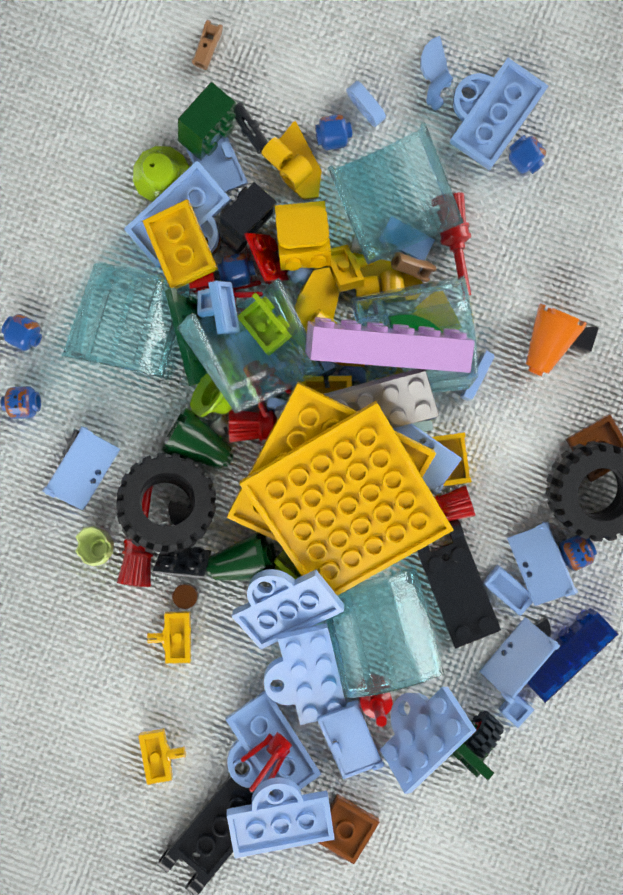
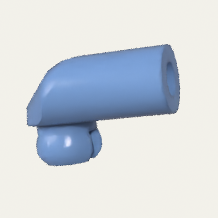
(434, 90)
(357, 373)

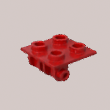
(267, 258)

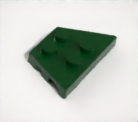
(179, 309)

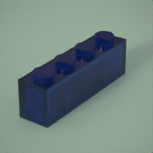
(577, 648)

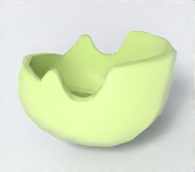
(94, 545)

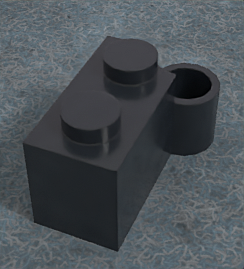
(246, 215)

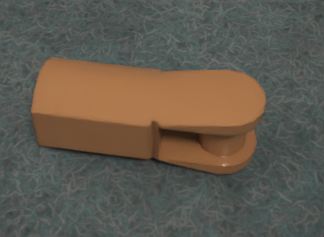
(206, 46)
(412, 266)

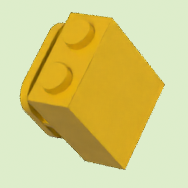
(303, 235)

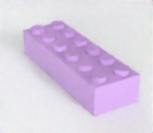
(389, 346)

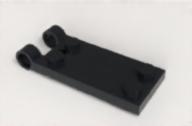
(459, 589)
(207, 836)

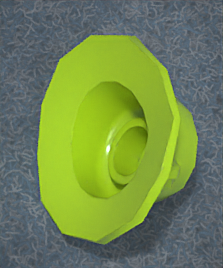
(155, 180)
(208, 398)

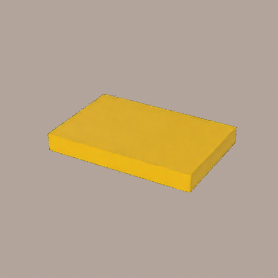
(180, 244)

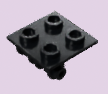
(189, 563)

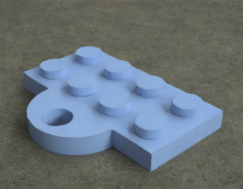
(494, 111)
(205, 198)
(285, 605)
(307, 673)
(251, 726)
(424, 735)
(280, 819)

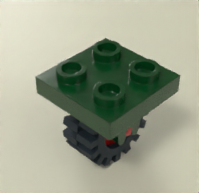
(480, 744)

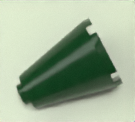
(197, 441)
(242, 559)

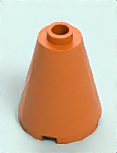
(551, 338)

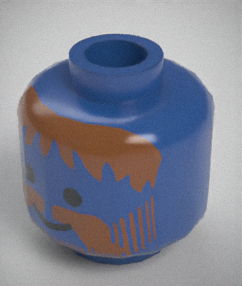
(333, 132)
(527, 154)
(236, 270)
(21, 332)
(21, 402)
(577, 552)

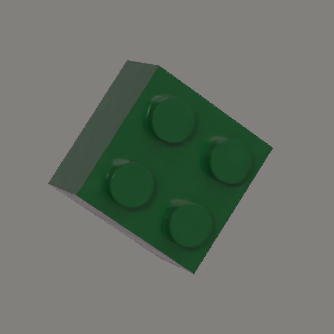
(206, 121)

